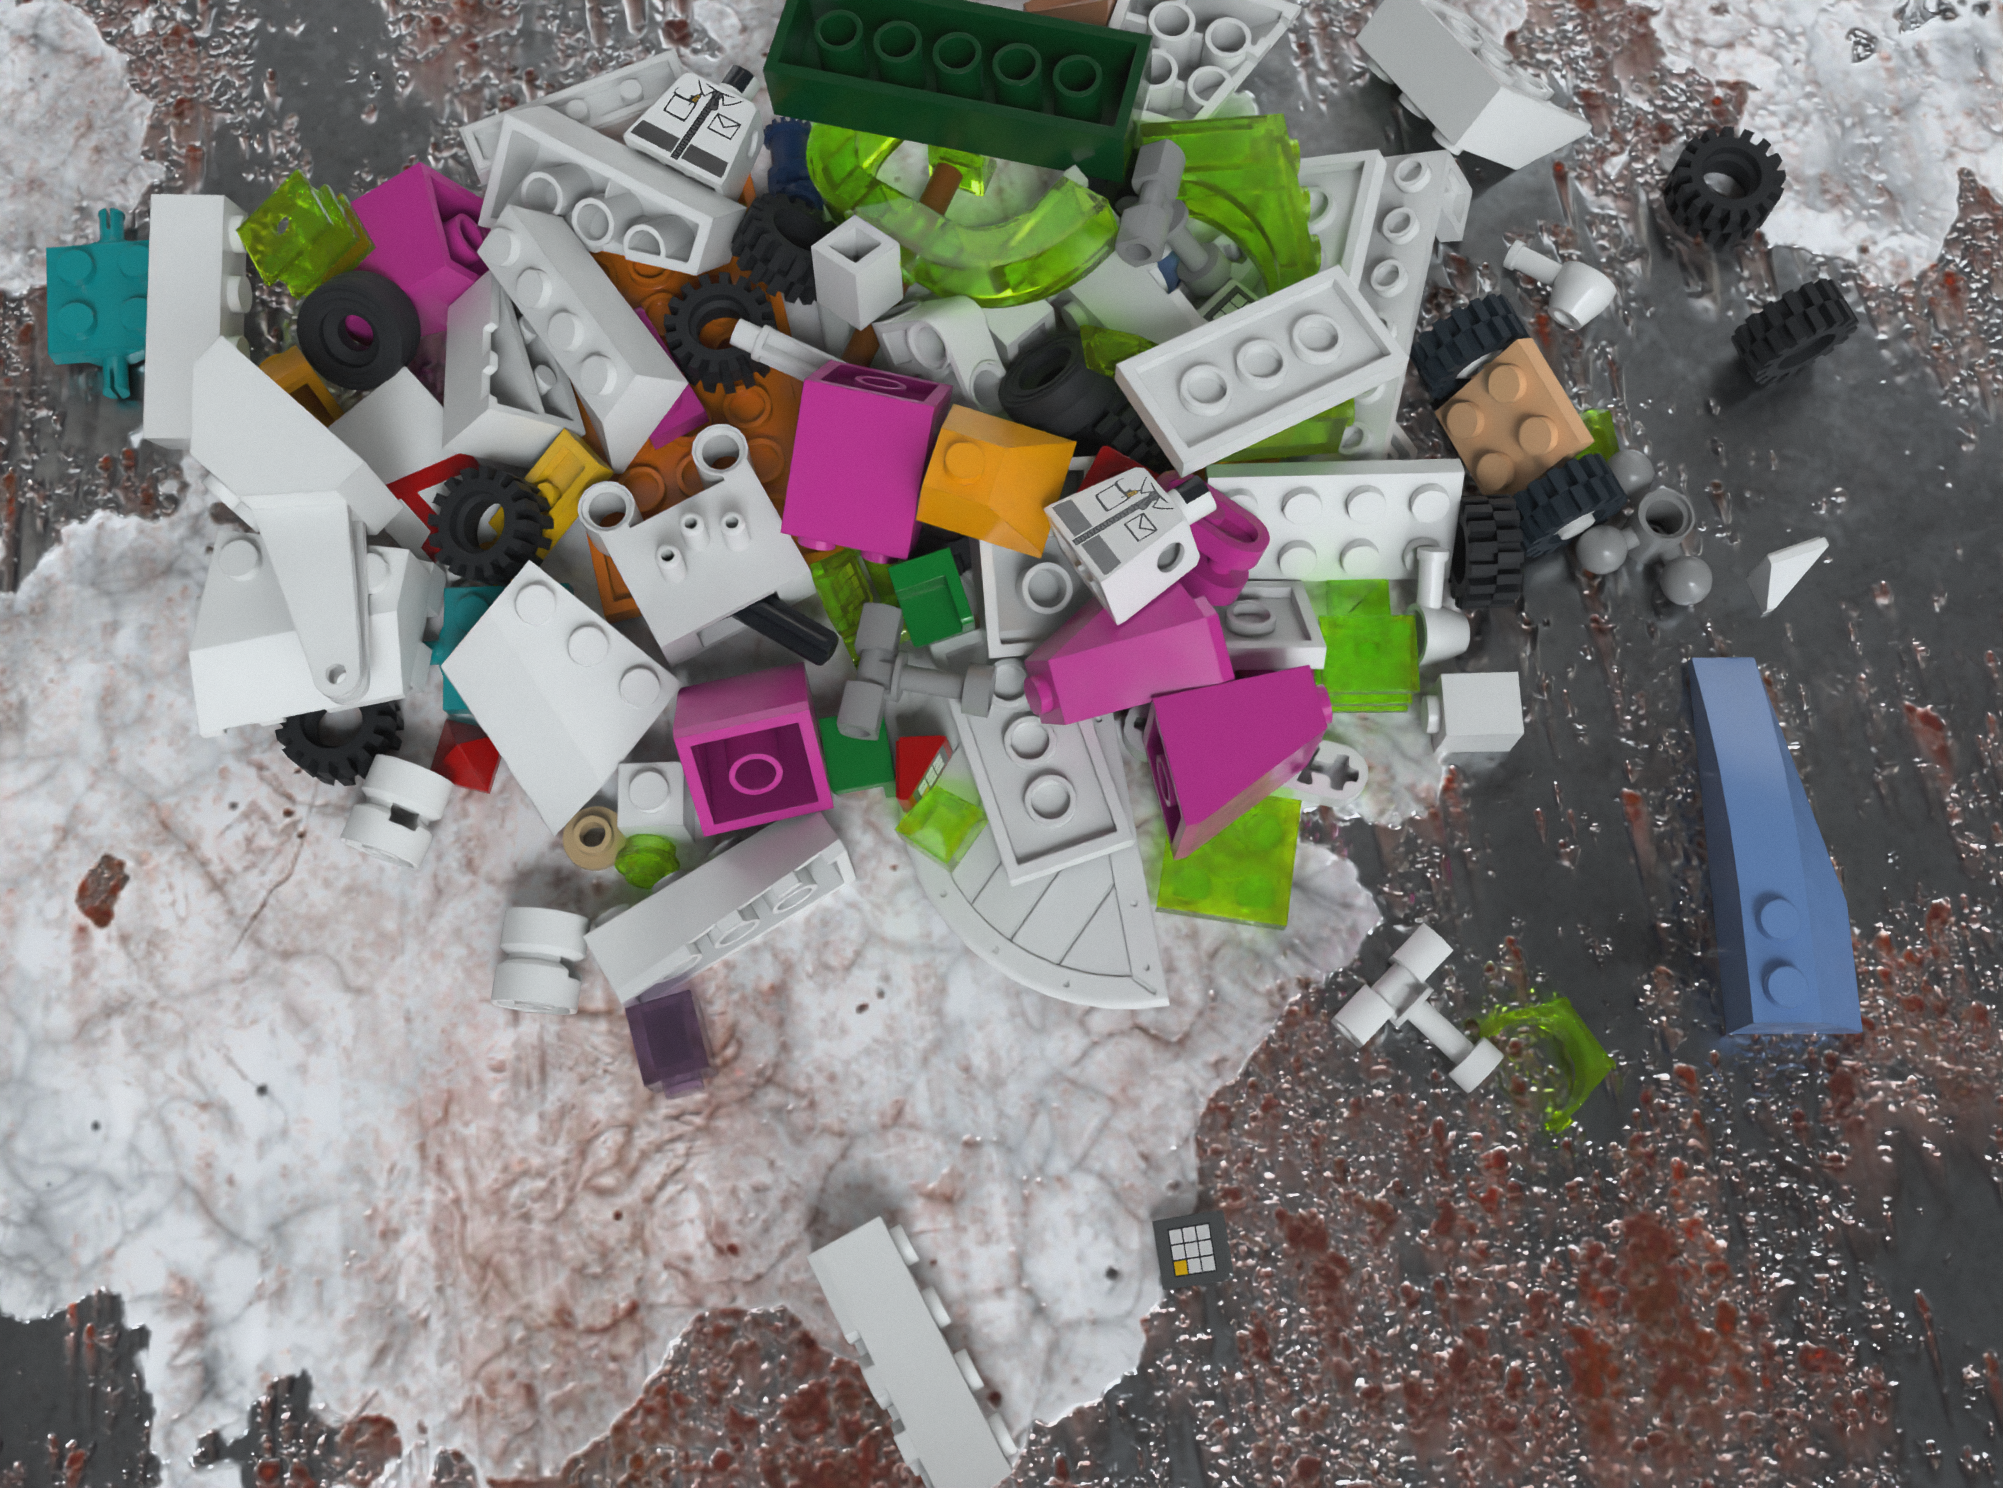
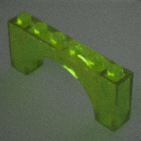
(1247, 187)

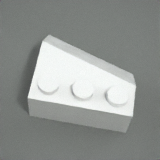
(1463, 83)
(556, 691)

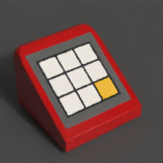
(919, 766)

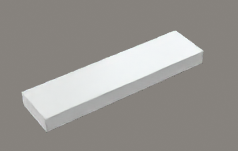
(602, 103)

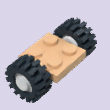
(1515, 423)

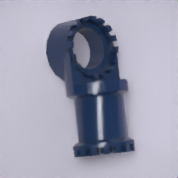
(789, 163)

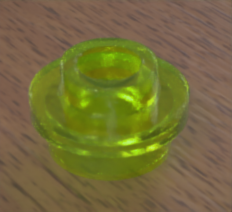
(646, 860)

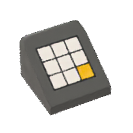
(1193, 1250)

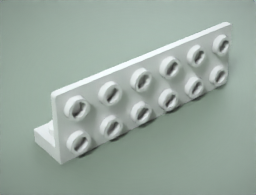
(1418, 200)

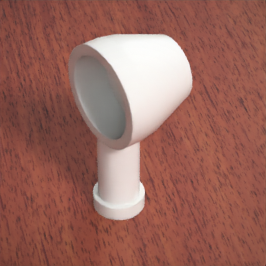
(1577, 288)
(1438, 629)

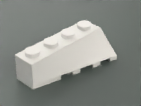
(608, 194)
(1126, 297)
(192, 299)
(586, 326)
(718, 906)
(909, 1359)

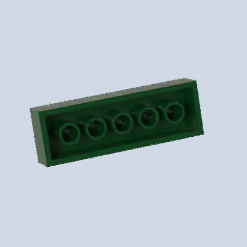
(965, 79)

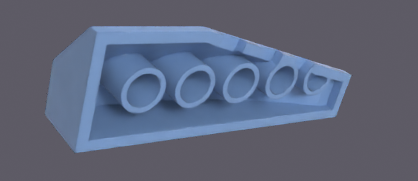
(1771, 877)

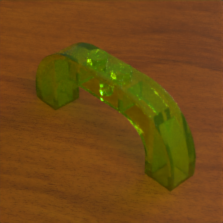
(993, 265)

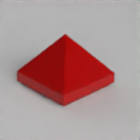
(466, 757)

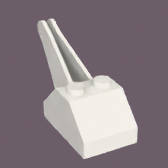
(304, 497)

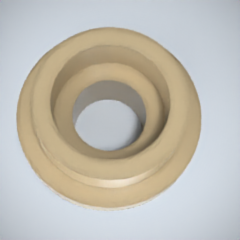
(596, 857)

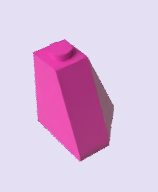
(1106, 668)

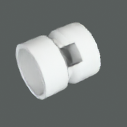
(406, 790)
(540, 961)

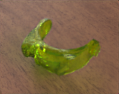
(1565, 1024)

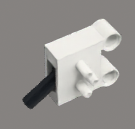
(710, 559)

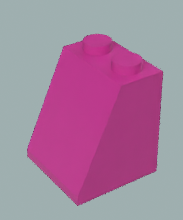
(423, 243)
(862, 459)
(1230, 748)
(752, 749)

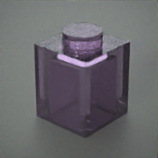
(672, 1044)

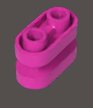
(1228, 546)

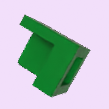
(931, 598)
(856, 762)

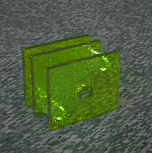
(320, 238)
(1369, 662)

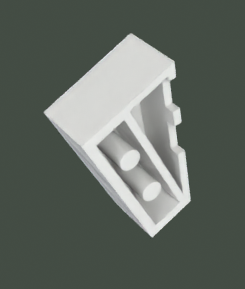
(501, 382)

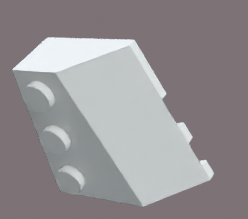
(1201, 49)
(248, 652)

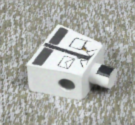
(704, 130)
(1130, 537)

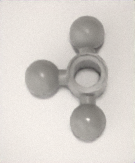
(1605, 548)

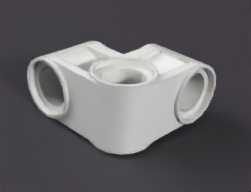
(947, 345)

